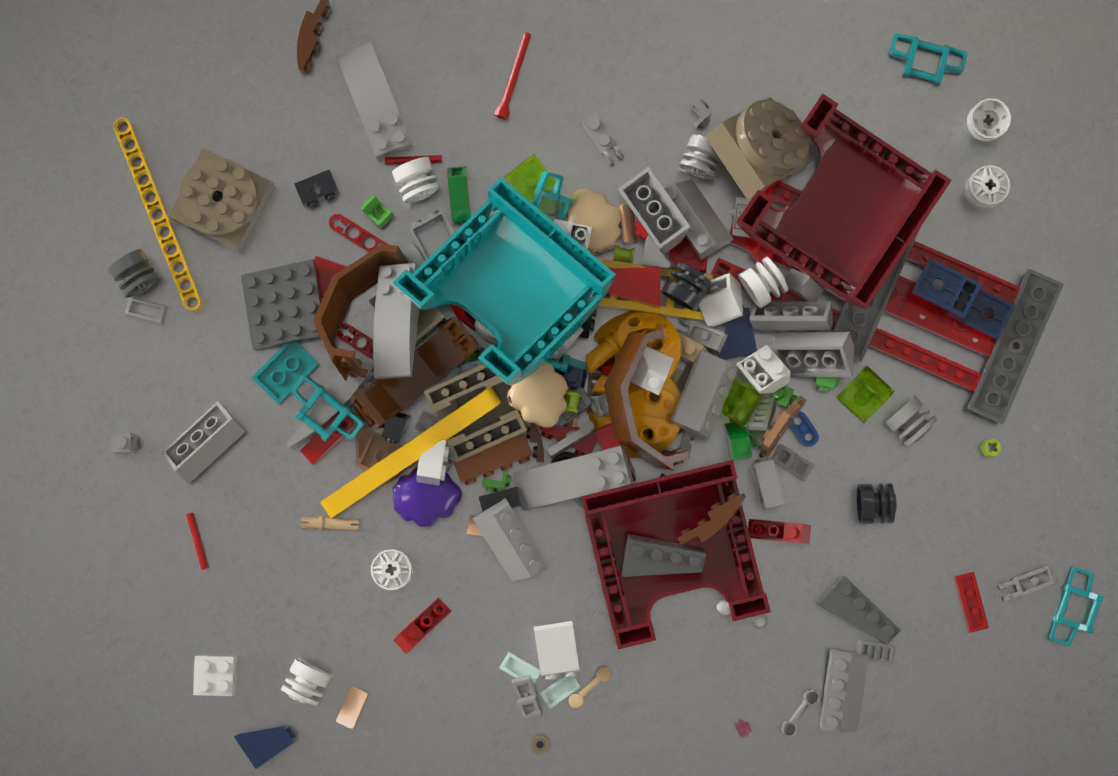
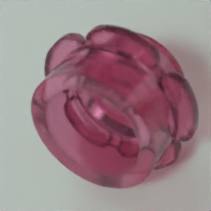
(743, 728)

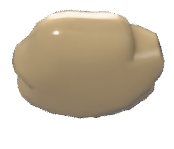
(594, 211)
(540, 396)

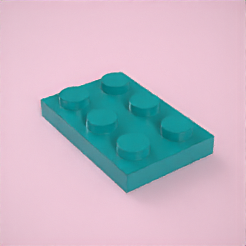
(284, 370)

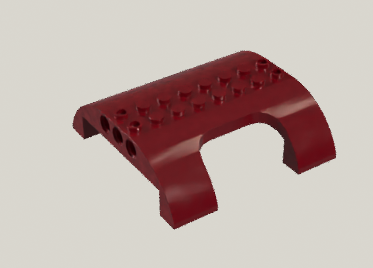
(851, 213)
(661, 511)

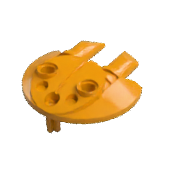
(615, 331)
(647, 414)

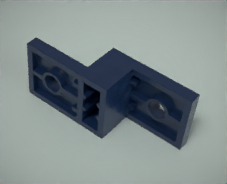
(963, 299)

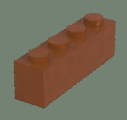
(493, 458)

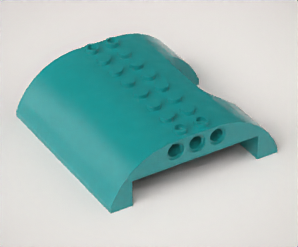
(515, 278)

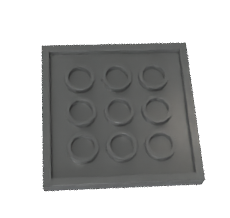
(282, 303)

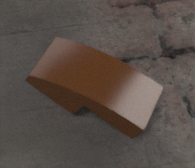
(535, 437)

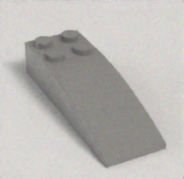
(374, 101)
(394, 325)
(323, 411)
(573, 477)

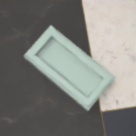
(518, 667)
(559, 690)

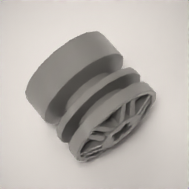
(702, 160)
(911, 421)

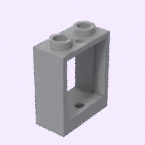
(419, 225)
(767, 483)

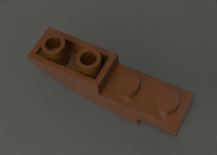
(308, 42)
(720, 516)

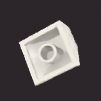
(652, 370)

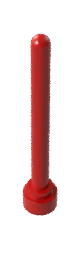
(502, 110)

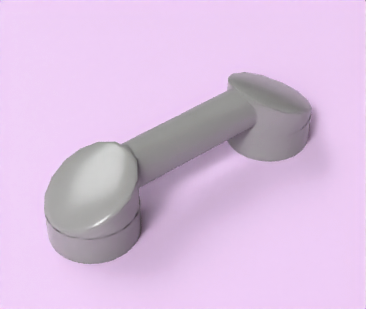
(758, 621)
(789, 727)

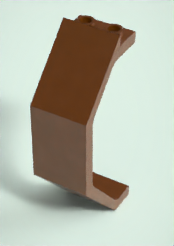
(338, 297)
(431, 363)
(619, 401)

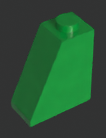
(459, 194)
(737, 442)

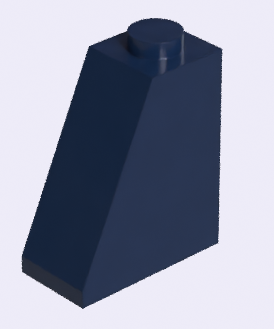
(740, 337)
(265, 743)

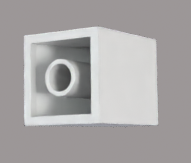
(556, 650)

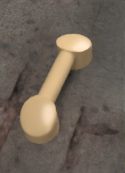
(577, 699)

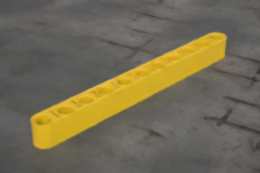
(151, 208)
(410, 452)

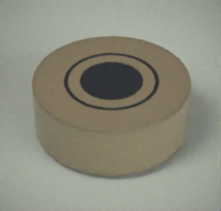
(540, 744)

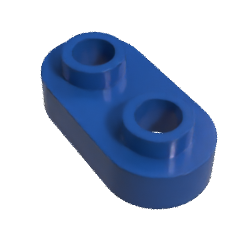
(804, 428)

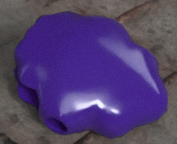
(424, 501)

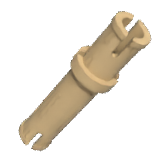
(329, 523)

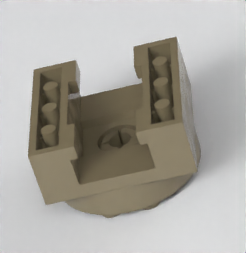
(761, 145)
(232, 217)
(490, 429)

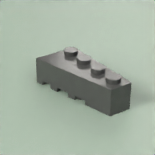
(658, 557)
(854, 607)

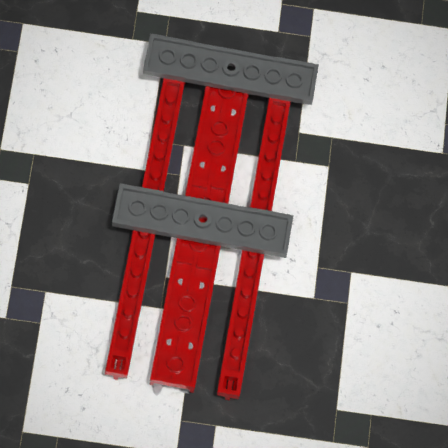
(1005, 368)

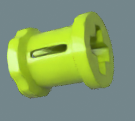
(624, 254)
(572, 400)
(997, 447)

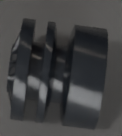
(685, 288)
(877, 503)

